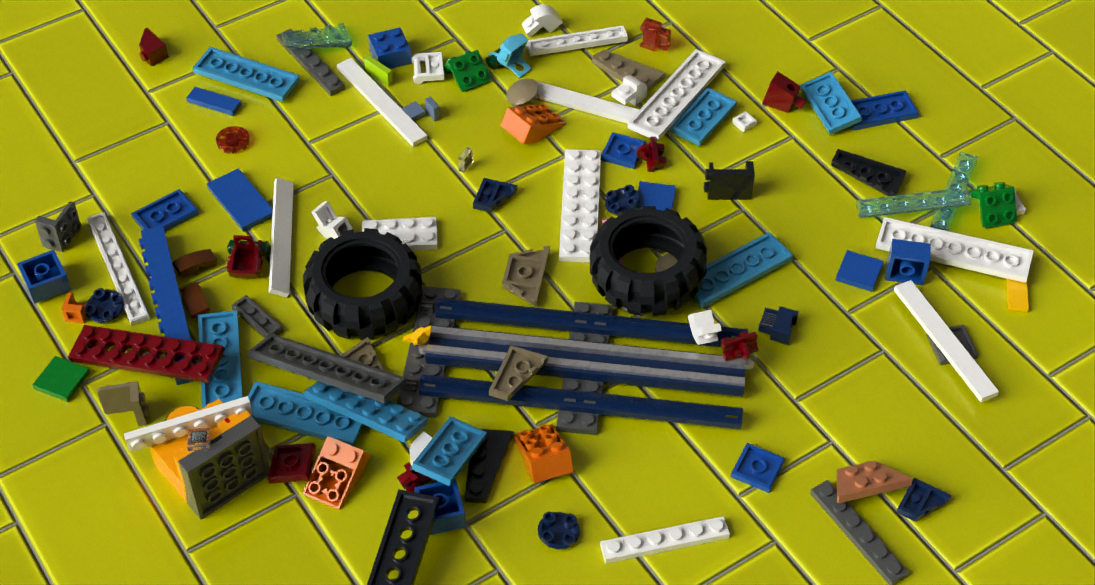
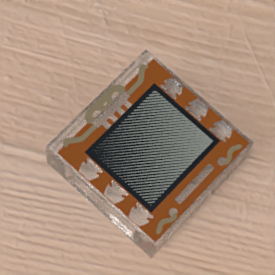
(465, 159)
(199, 439)

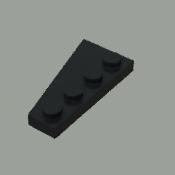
(873, 173)

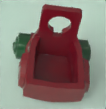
(246, 256)

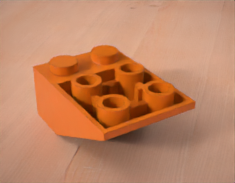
(531, 122)
(544, 453)
(336, 472)

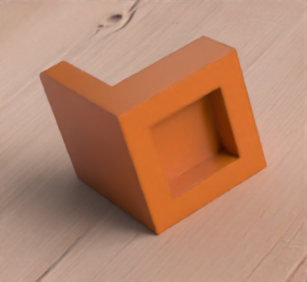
(73, 310)

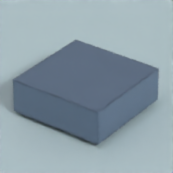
(432, 108)
(414, 111)

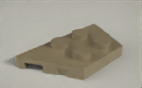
(526, 273)

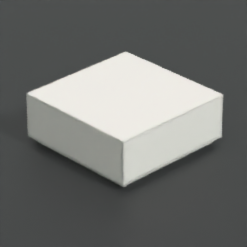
(744, 121)

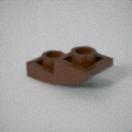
(191, 262)
(195, 300)

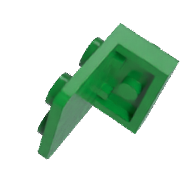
(468, 70)
(996, 204)

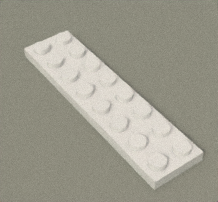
(676, 94)
(579, 204)
(960, 249)

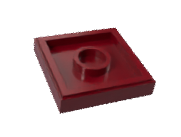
(292, 463)

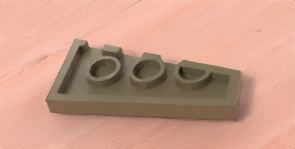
(621, 67)

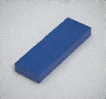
(213, 101)

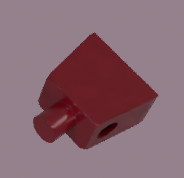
(783, 94)

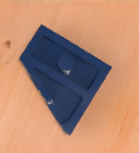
(492, 194)
(921, 500)

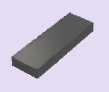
(257, 317)

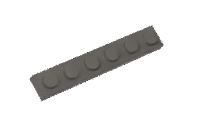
(315, 68)
(860, 534)

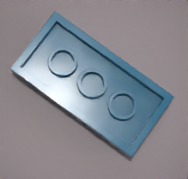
(830, 103)
(703, 116)
(449, 451)

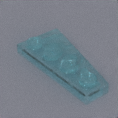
(316, 38)

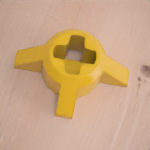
(419, 336)

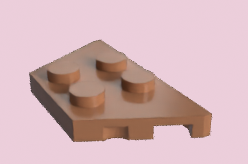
(868, 480)

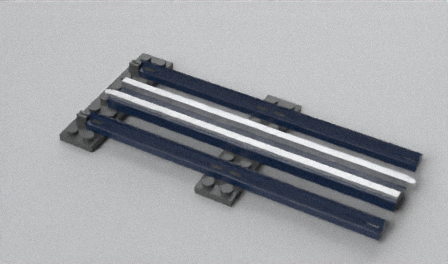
(581, 361)

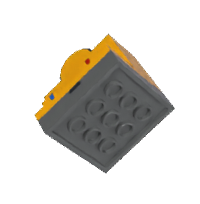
(215, 475)

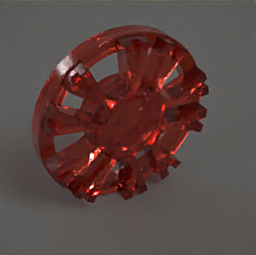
(233, 139)

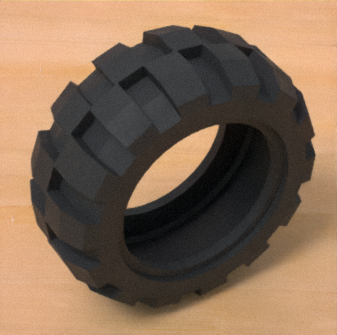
(356, 253)
(648, 291)

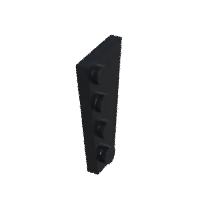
(486, 464)

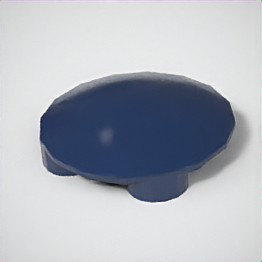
(622, 199)
(104, 305)
(558, 530)

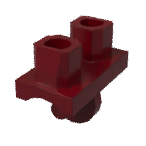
(652, 154)
(740, 346)
(412, 478)

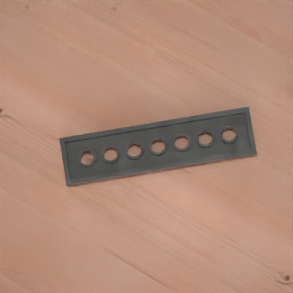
(327, 368)

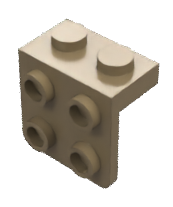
(124, 398)

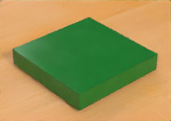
(61, 378)

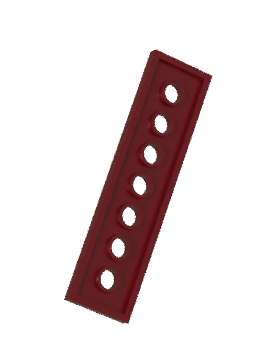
(150, 362)

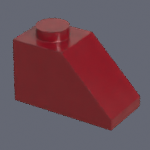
(152, 48)

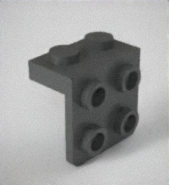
(59, 232)

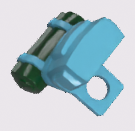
(509, 53)

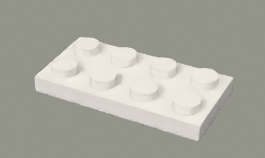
(415, 232)

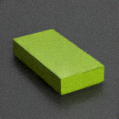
(378, 70)

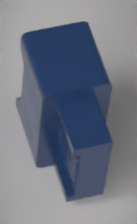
(778, 323)

